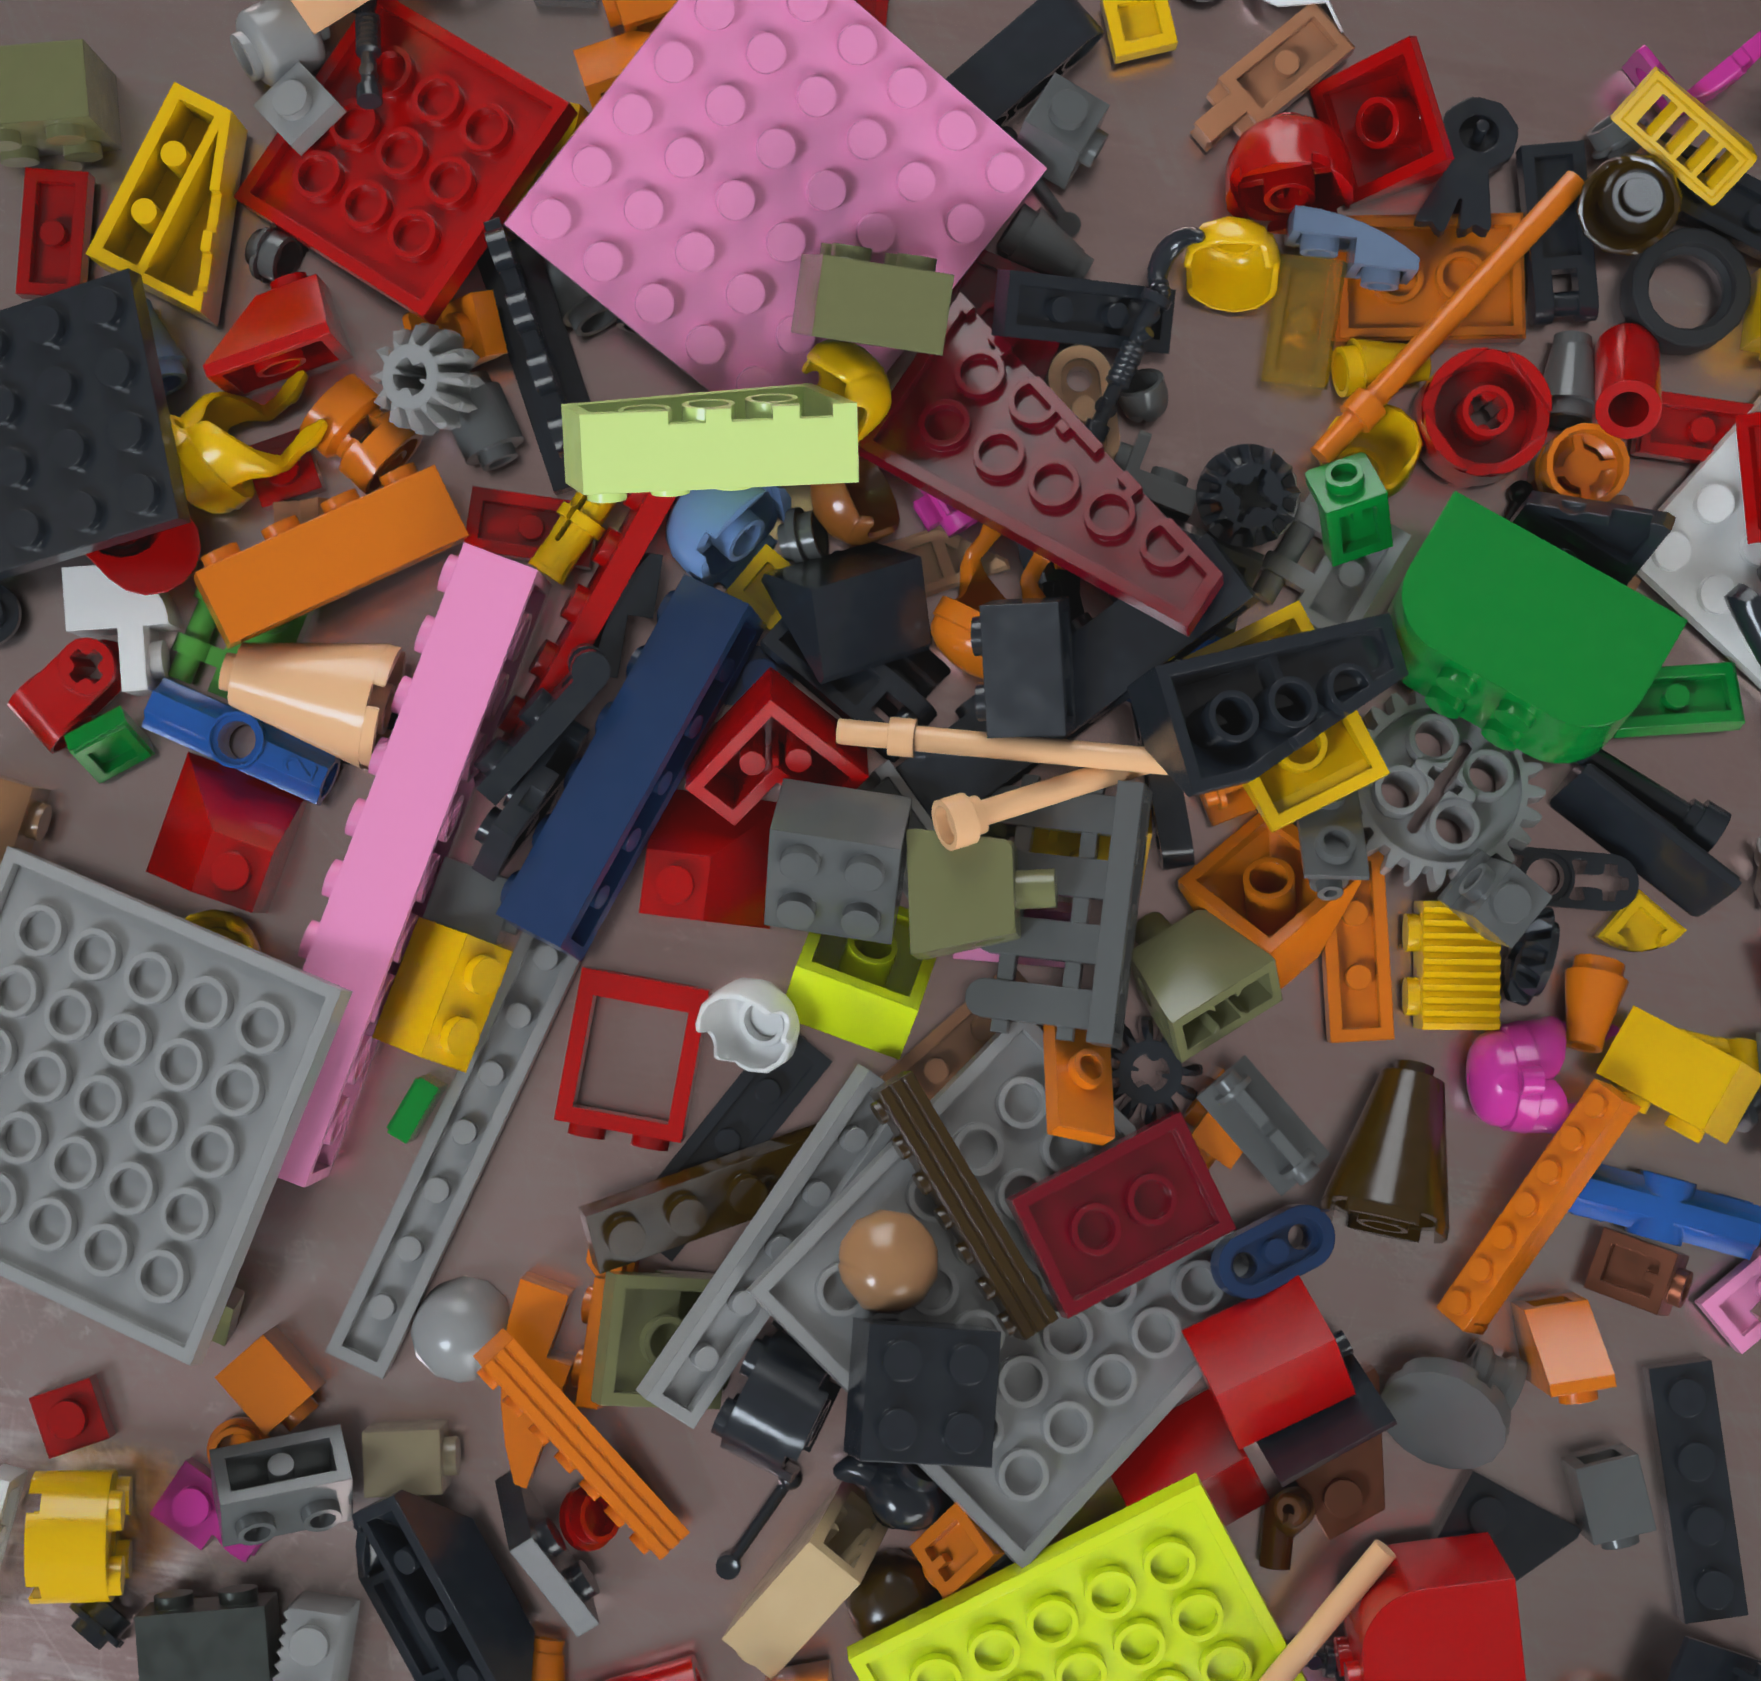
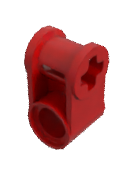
(65, 694)

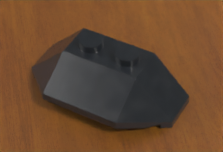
(441, 1592)

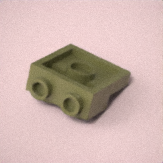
(635, 1325)

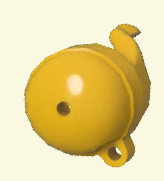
(221, 468)

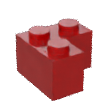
(766, 738)

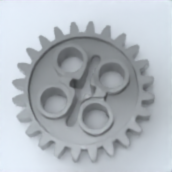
(1485, 818)

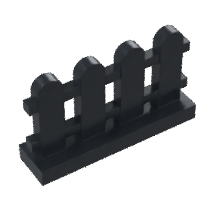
(534, 341)

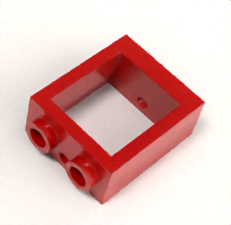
(644, 990)

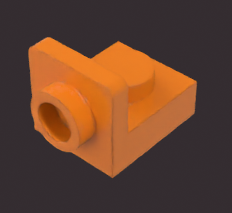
(474, 318)
(955, 1552)

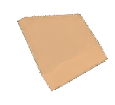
(943, 557)

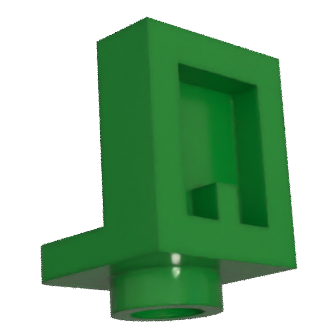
(1351, 508)

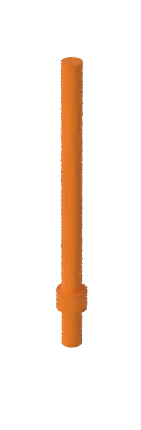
(1367, 405)

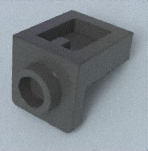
(1162, 486)

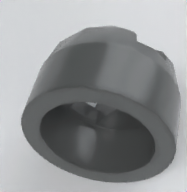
(1146, 396)

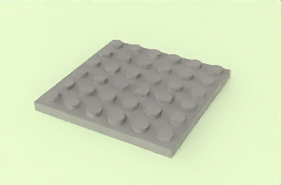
(142, 1101)
(1067, 1396)

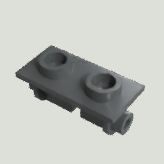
(1333, 847)
(1263, 1126)

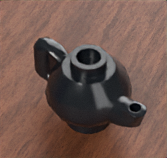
(897, 1492)

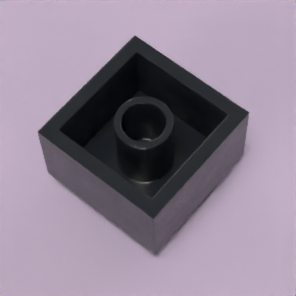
(922, 1392)

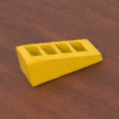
(1723, 173)

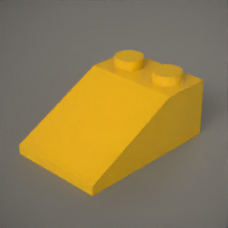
(1324, 768)

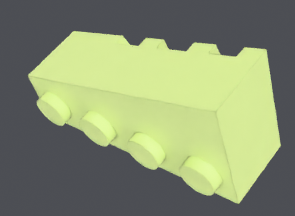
(710, 442)

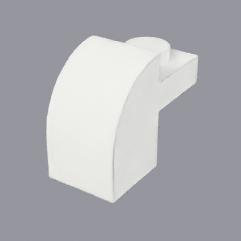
(102, 608)

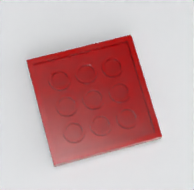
(410, 183)

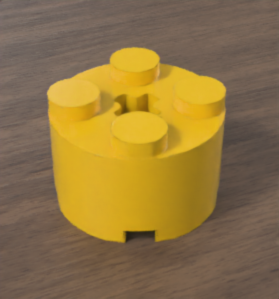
(75, 1536)

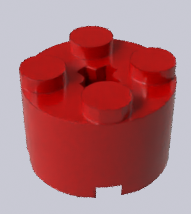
(1465, 384)

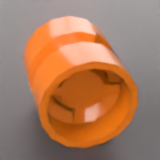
(350, 416)
(1581, 464)

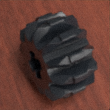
(1141, 1091)

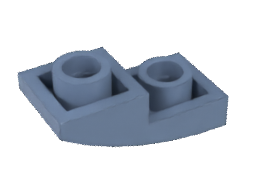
(1371, 254)

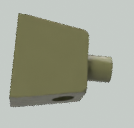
(969, 894)
(1200, 979)

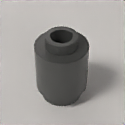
(491, 431)

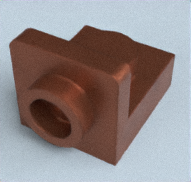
(1639, 1273)

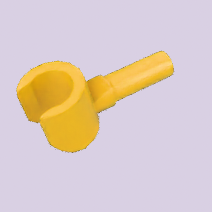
(1739, 1048)

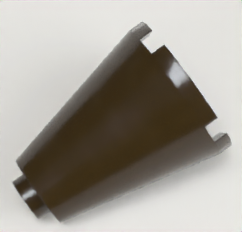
(1396, 1159)

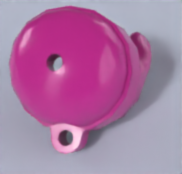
(1514, 1075)

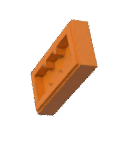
(1078, 1088)

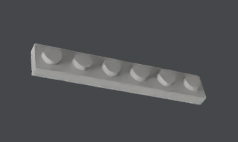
(725, 1314)

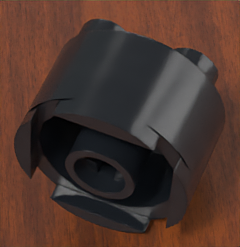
(778, 1407)

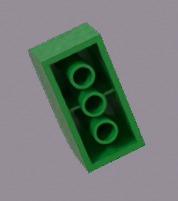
(1525, 636)

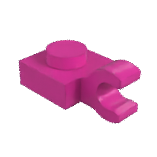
(191, 1512)

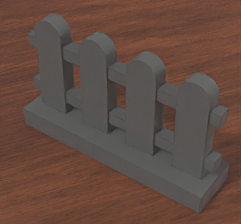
(1075, 942)

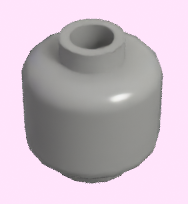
(273, 39)

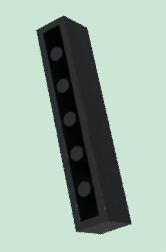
(1106, 659)

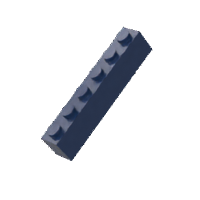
(631, 767)

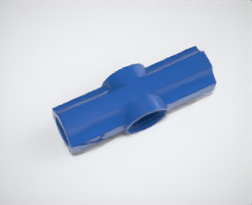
(206, 728)
(1670, 1210)

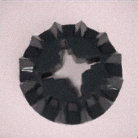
(1220, 506)
(1532, 959)

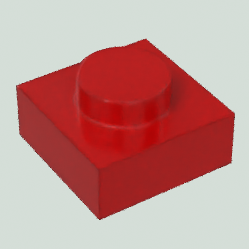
(293, 485)
(72, 1416)

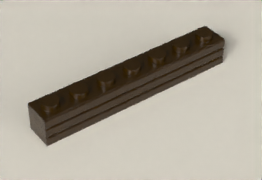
(962, 1206)

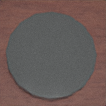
(1446, 1413)

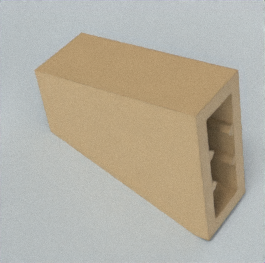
(807, 1581)

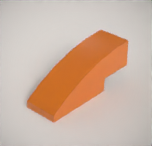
(535, 1325)

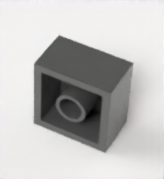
(836, 861)

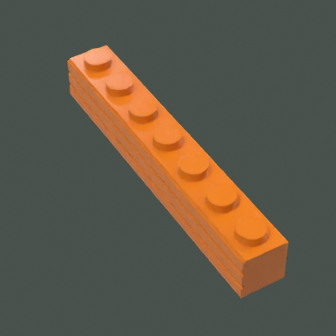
(1537, 1207)
(579, 1445)

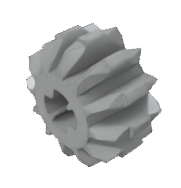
(426, 379)

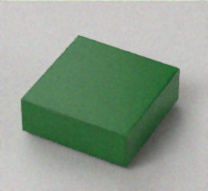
(109, 744)
(416, 1108)

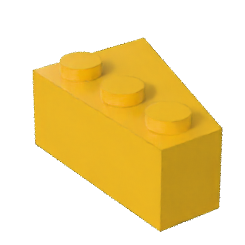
(178, 205)

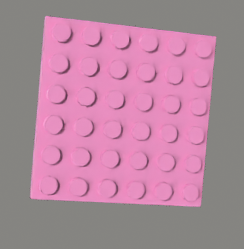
(752, 144)

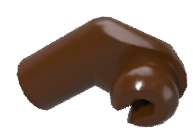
(1282, 1520)

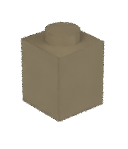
(409, 1457)

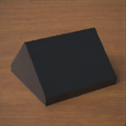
(853, 608)

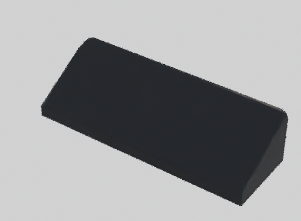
(1644, 838)

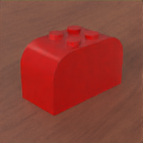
(1436, 1616)

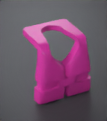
(1709, 86)

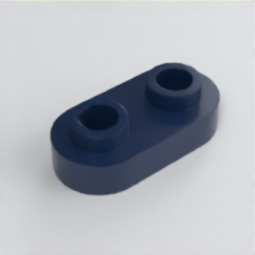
(1270, 1253)

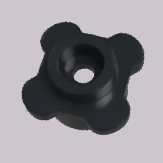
(99, 1623)

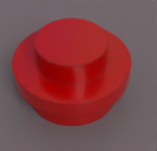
(585, 1522)

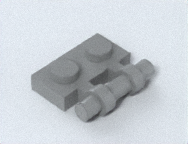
(1330, 592)

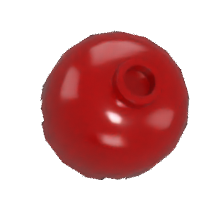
(1284, 165)

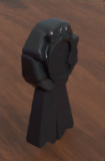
(1481, 142)

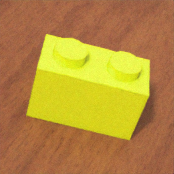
(861, 988)

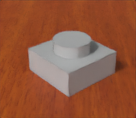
(299, 108)

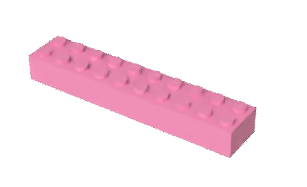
(410, 820)

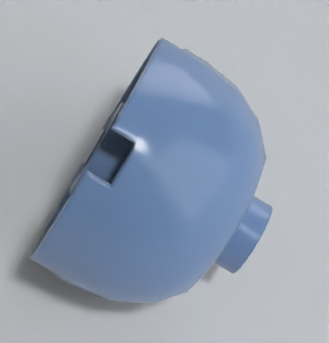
(722, 531)

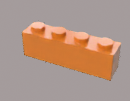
(330, 555)

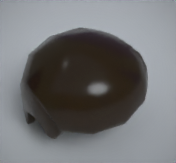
(1629, 203)
(889, 1592)

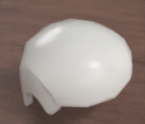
(750, 1024)

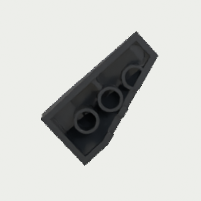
(1250, 706)

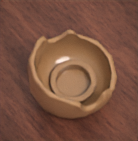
(888, 1262)

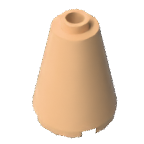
(318, 691)

